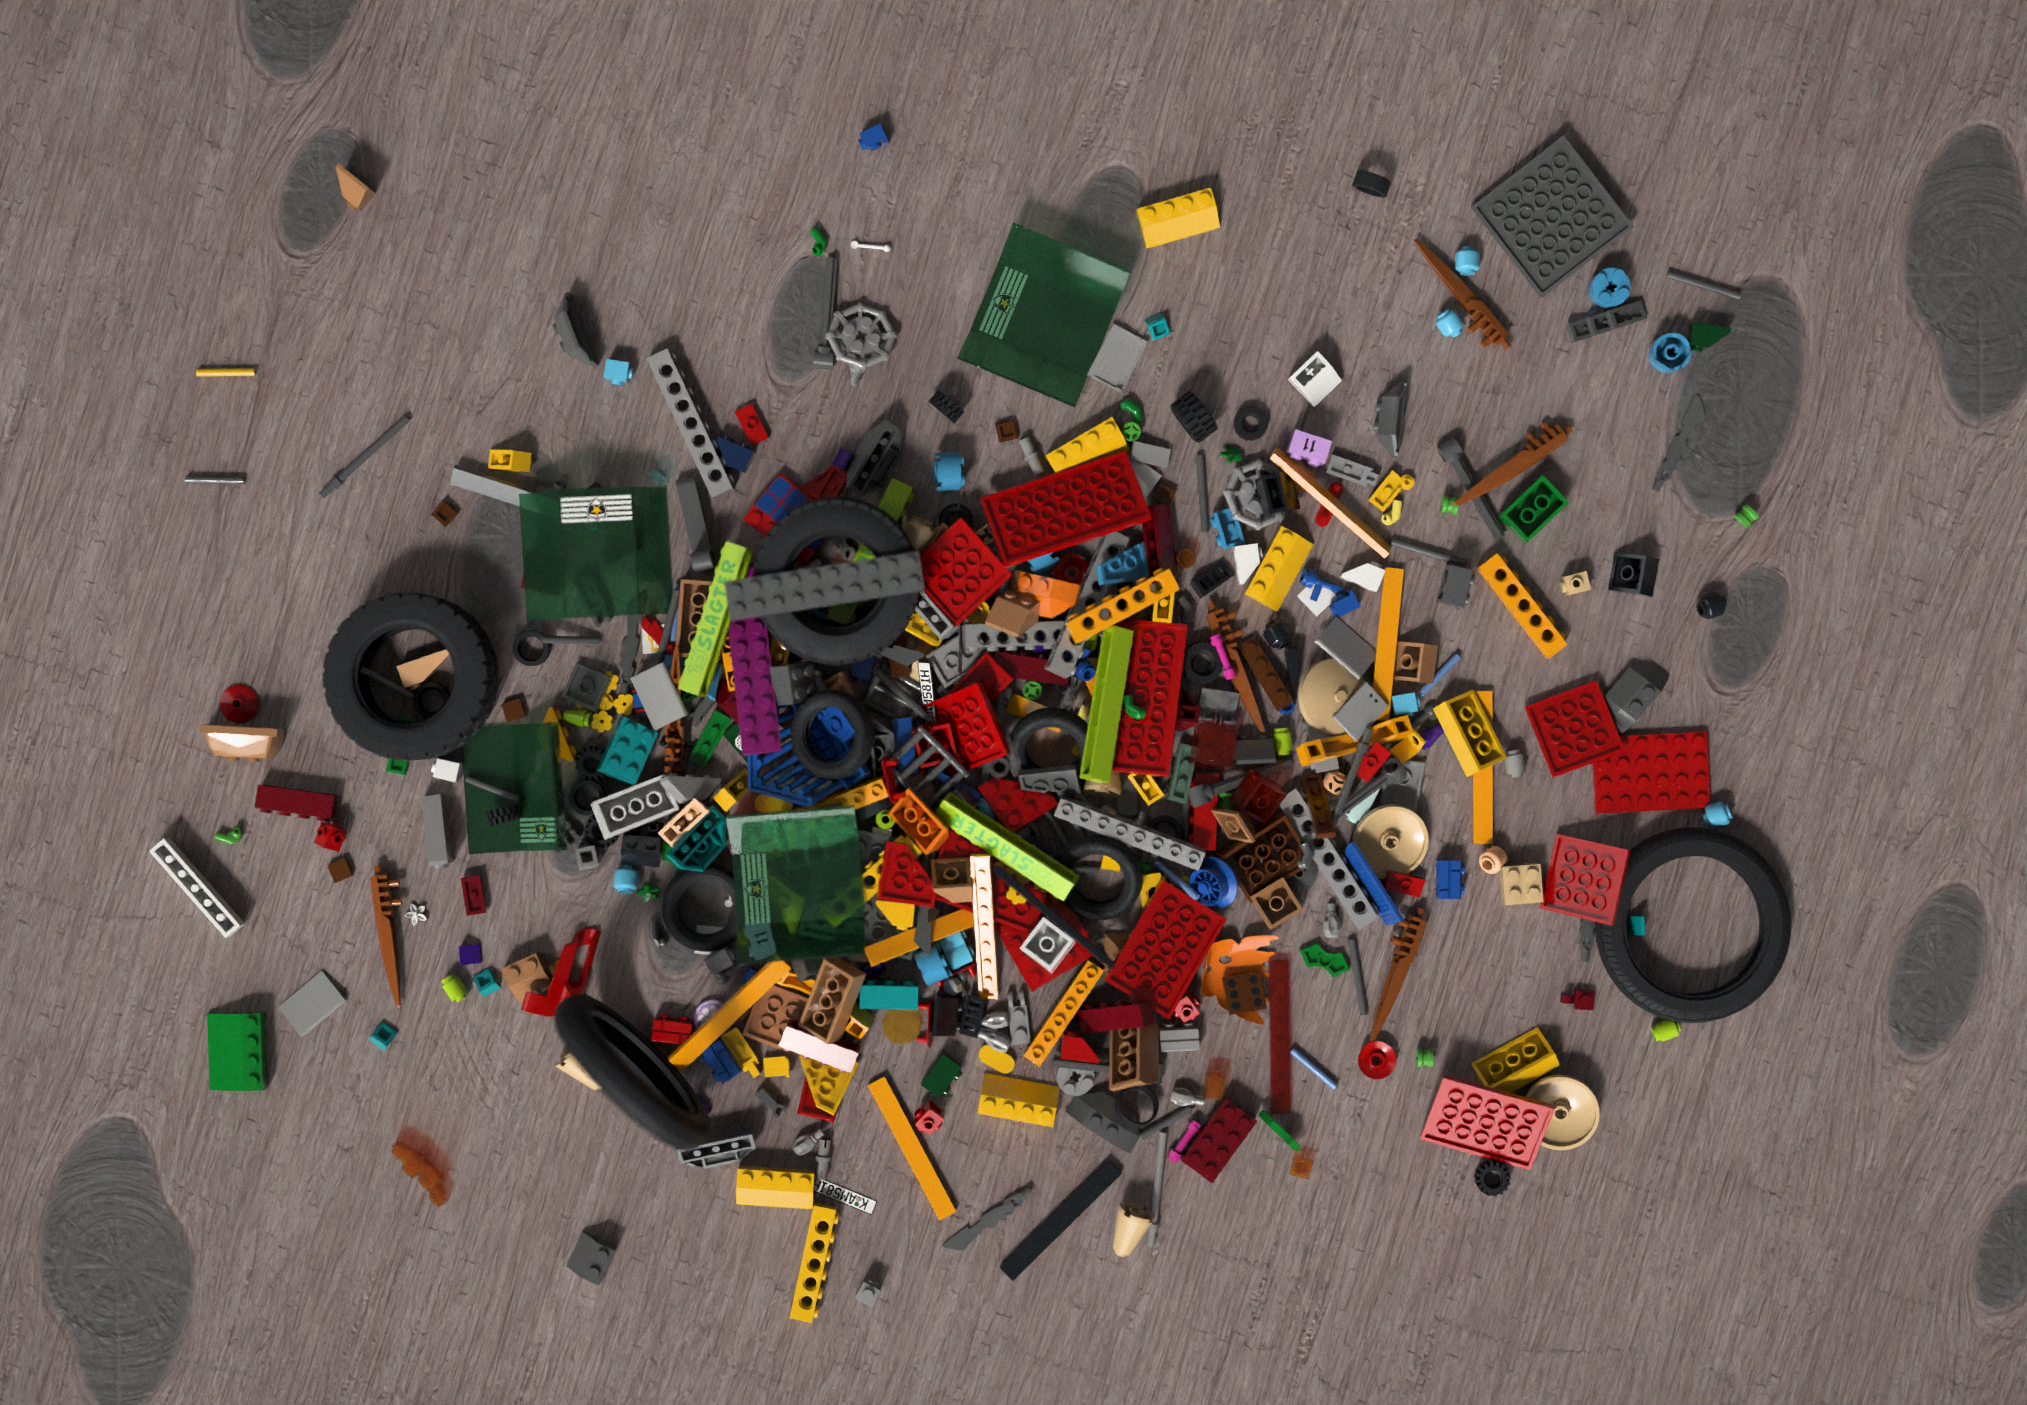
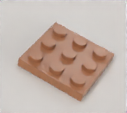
(772, 1014)

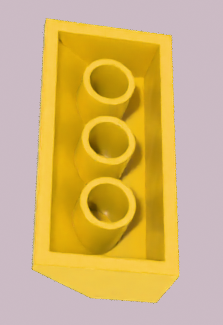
(1178, 218)
(1090, 446)
(1278, 568)
(1470, 733)
(1517, 1062)
(1018, 1099)
(775, 1187)

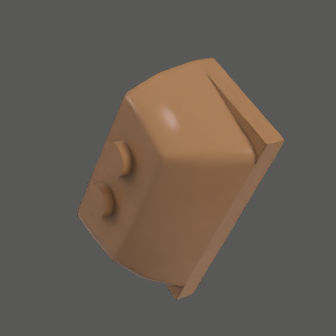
(243, 741)
(1134, 1057)

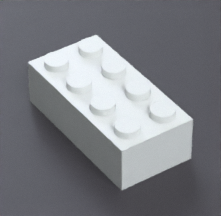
(633, 807)

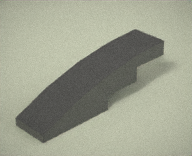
(1606, 321)

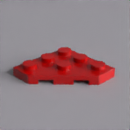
(1015, 806)
(904, 878)

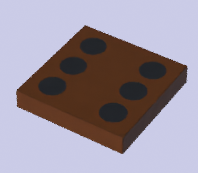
(1244, 993)

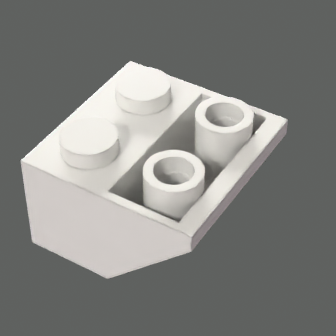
(1315, 379)

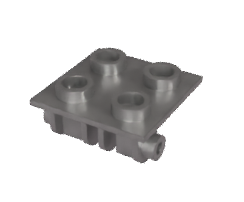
(1218, 707)

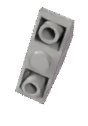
(688, 787)

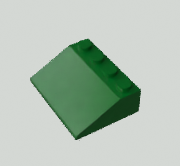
(237, 1051)

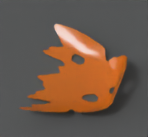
(1244, 960)

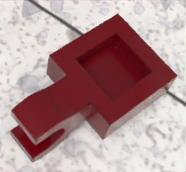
(1581, 999)

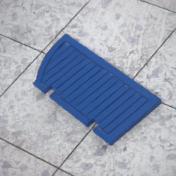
(1372, 885)

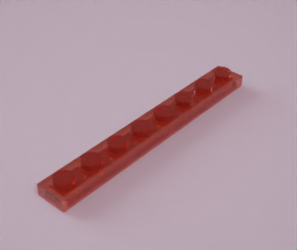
(1279, 1036)

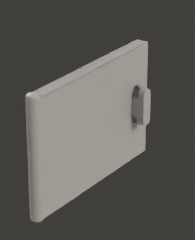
(1360, 711)

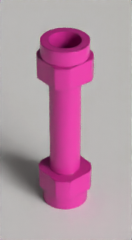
(1217, 641)
(1174, 1154)

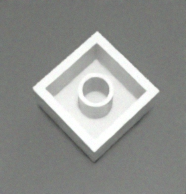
(1047, 945)

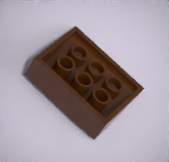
(1268, 858)

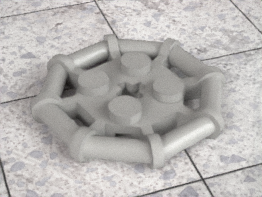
(865, 326)
(1246, 497)

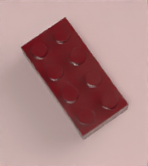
(1218, 1139)

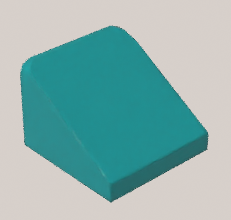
(1157, 326)
(1635, 925)
(486, 982)
(383, 1036)

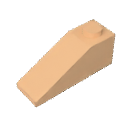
(421, 669)
(683, 821)

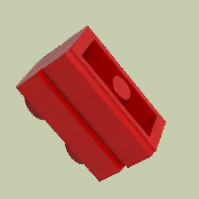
(671, 1030)

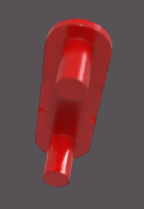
(1324, 515)
(655, 631)
(887, 765)
(969, 966)
(928, 1038)

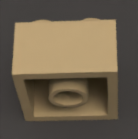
(1521, 884)

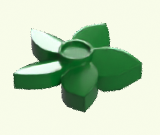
(1231, 454)
(647, 893)

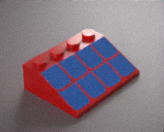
(774, 504)

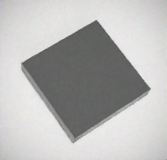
(586, 687)

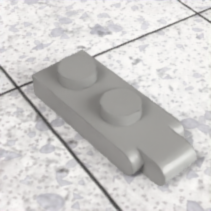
(1351, 471)

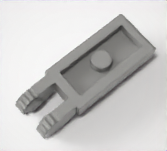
(1018, 1020)

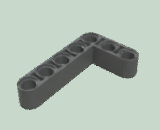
(702, 553)

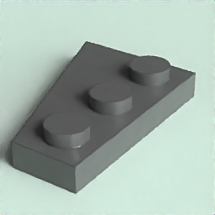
(1054, 779)

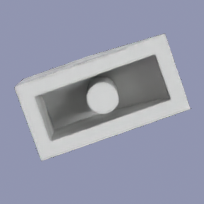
(1246, 560)
(1366, 576)

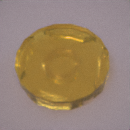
(901, 1026)

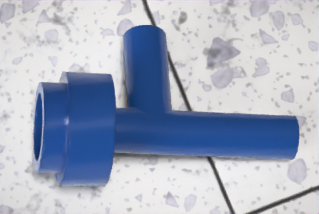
(1309, 578)
(1085, 670)

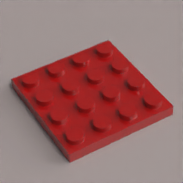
(961, 572)
(973, 726)
(1574, 729)
(1585, 879)
(1033, 972)

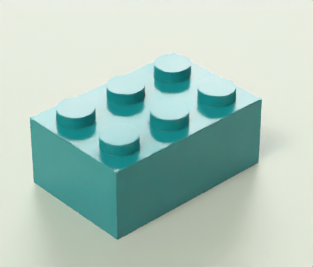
(627, 751)
(889, 994)

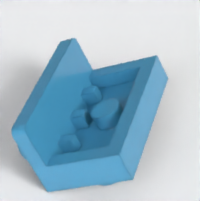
(1228, 529)

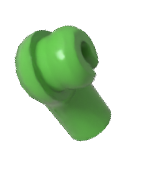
(230, 838)

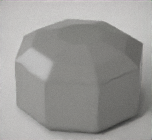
(952, 986)

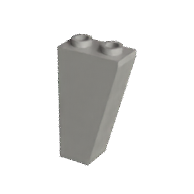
(437, 831)

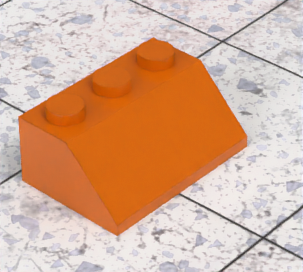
(919, 822)

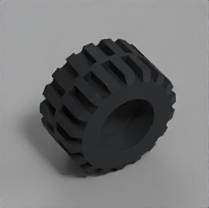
(1193, 417)

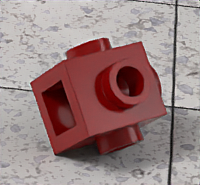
(330, 835)
(1188, 1007)
(929, 1117)

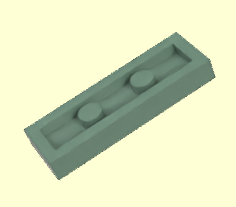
(1181, 775)

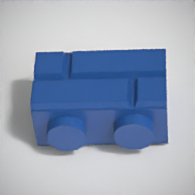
(1449, 879)
(721, 1061)

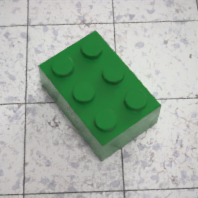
(1533, 509)

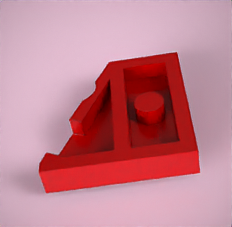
(826, 484)

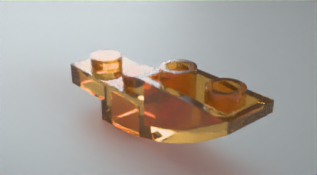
(417, 1164)

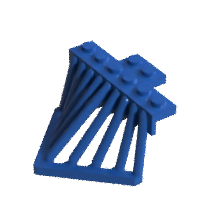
(832, 734)

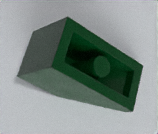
(1704, 335)

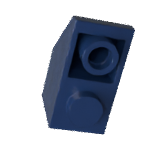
(735, 455)

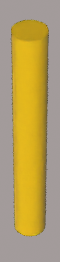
(226, 372)

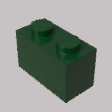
(941, 1075)

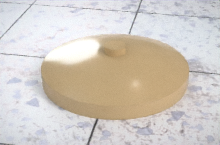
(1323, 692)
(1392, 839)
(1574, 1114)

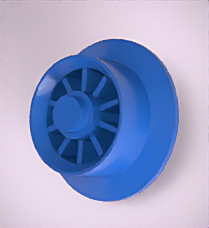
(1214, 882)

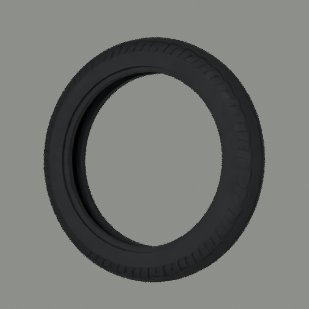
(1769, 950)
(632, 1072)

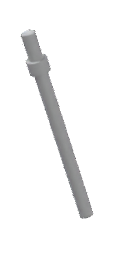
(1157, 1188)

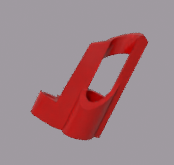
(560, 984)

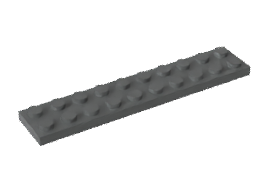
(824, 585)

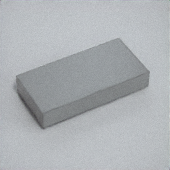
(1150, 454)

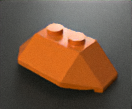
(1053, 594)

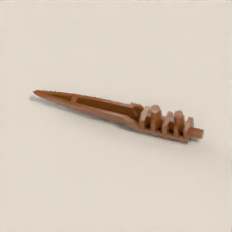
(1470, 302)
(1522, 461)
(1219, 624)
(675, 731)
(385, 924)
(1399, 967)

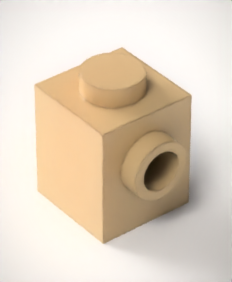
(1575, 583)

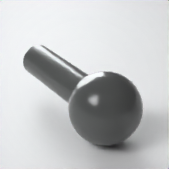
(1428, 713)
(723, 977)

